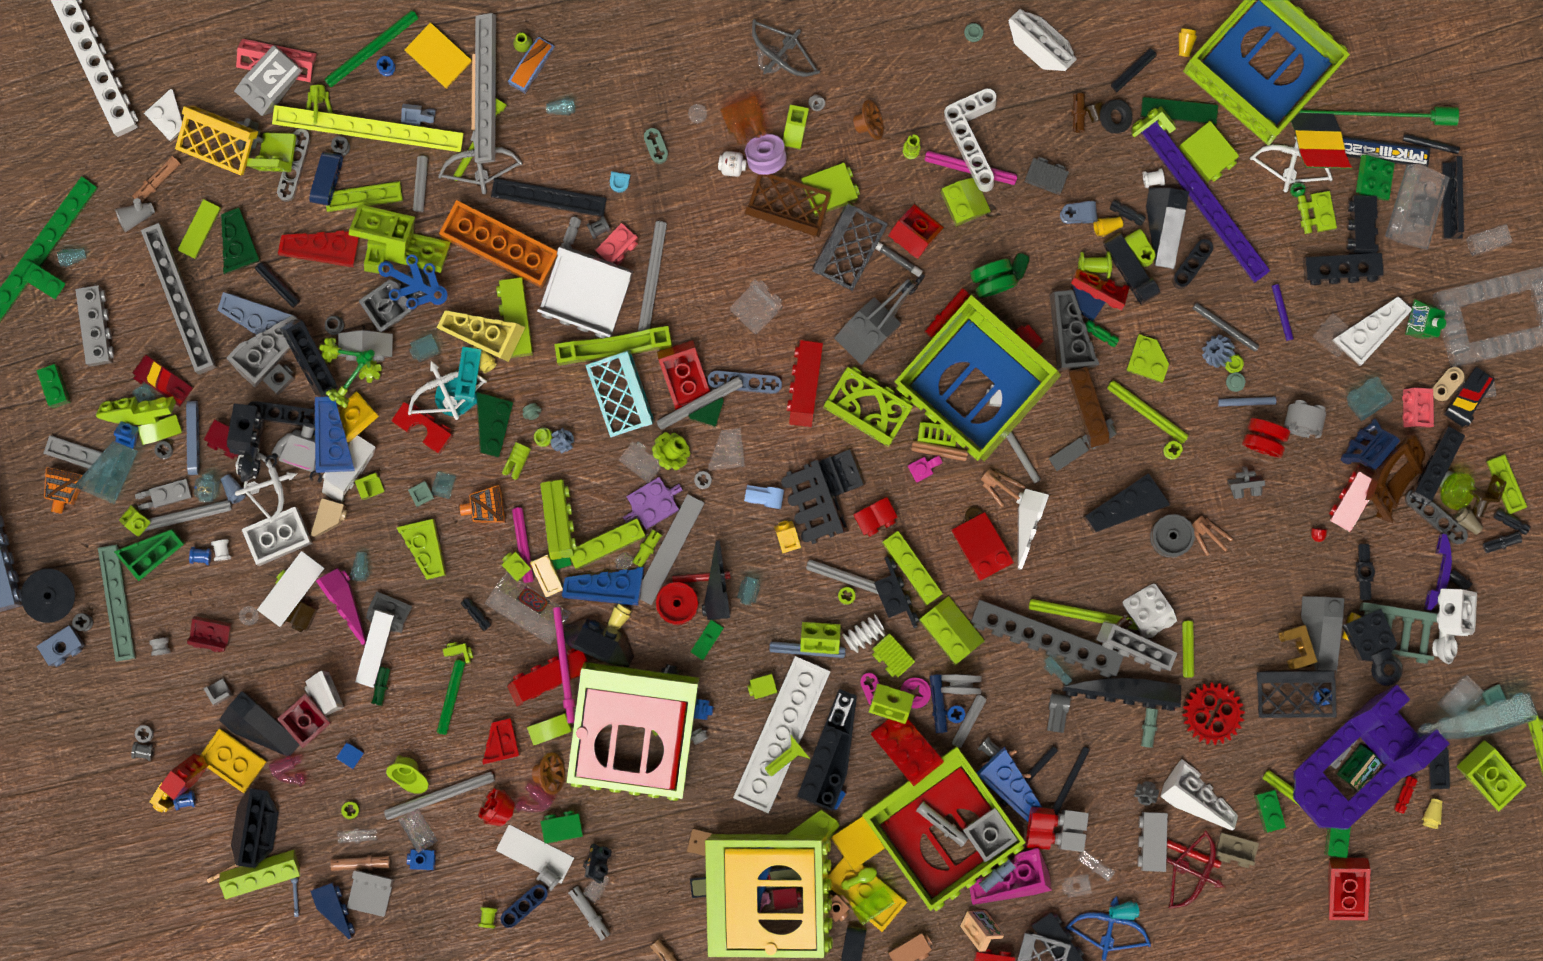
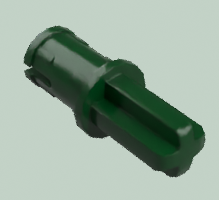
(381, 686)

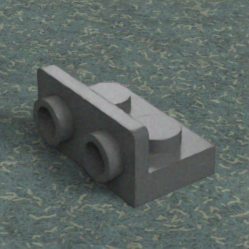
(392, 606)

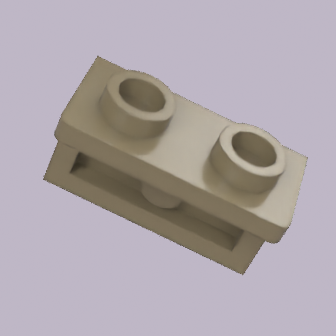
(1236, 849)

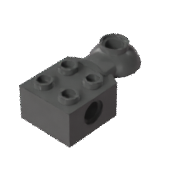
(385, 311)

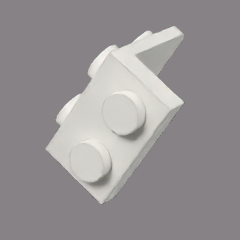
(1150, 611)

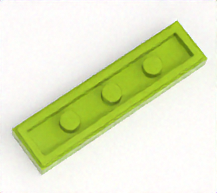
(366, 196)

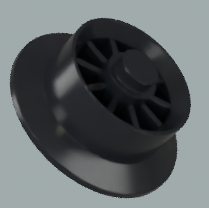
(48, 595)

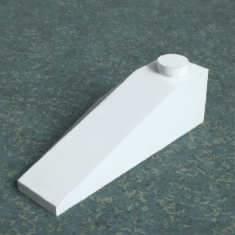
(1192, 795)

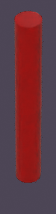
(695, 577)
(1194, 854)

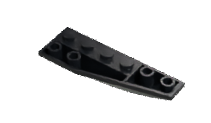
(1131, 691)
(831, 756)

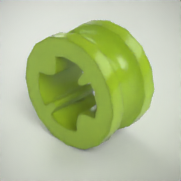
(844, 601)
(345, 813)

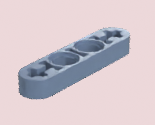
(745, 379)
(192, 421)

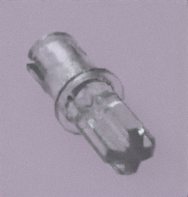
(1096, 865)

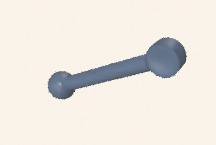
(296, 910)

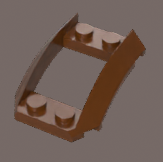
(1388, 497)

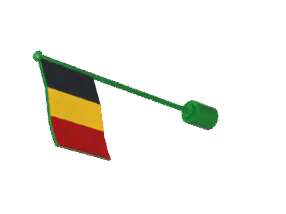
(1322, 141)

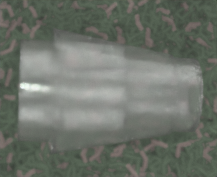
(595, 890)

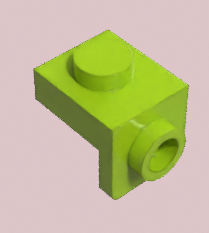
(515, 566)
(454, 649)

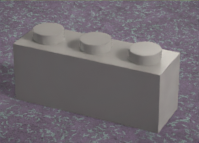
(1153, 842)

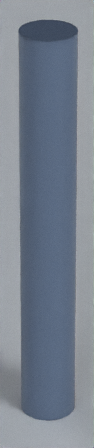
(1247, 401)

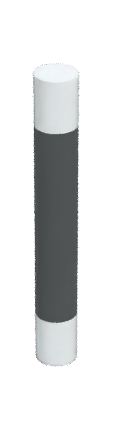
(898, 259)

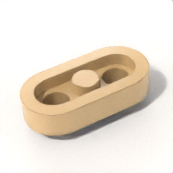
(1448, 384)

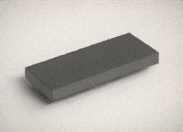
(1068, 454)

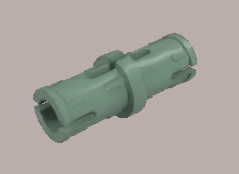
(1149, 727)

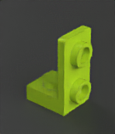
(1164, 121)

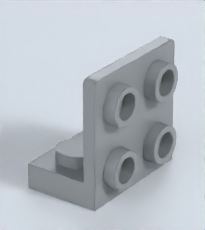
(370, 893)

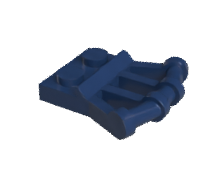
(1376, 451)

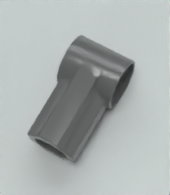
(1058, 708)

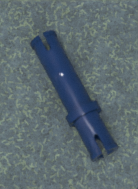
(938, 704)

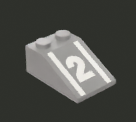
(268, 81)

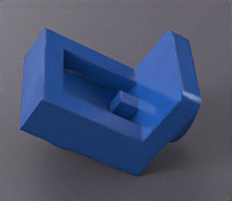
(126, 434)

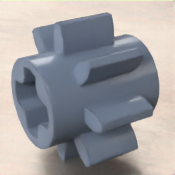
(562, 440)

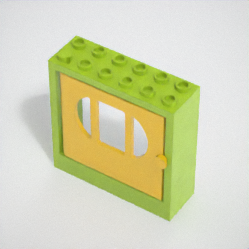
(739, 909)

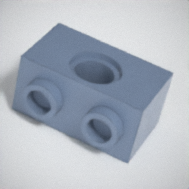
(49, 647)

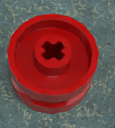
(1266, 438)
(666, 608)

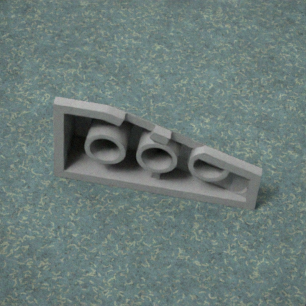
(260, 354)

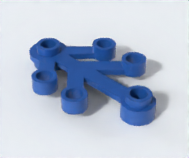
(415, 284)

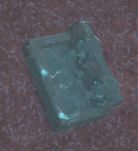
(1368, 398)

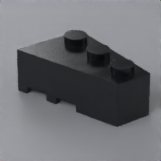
(1362, 225)

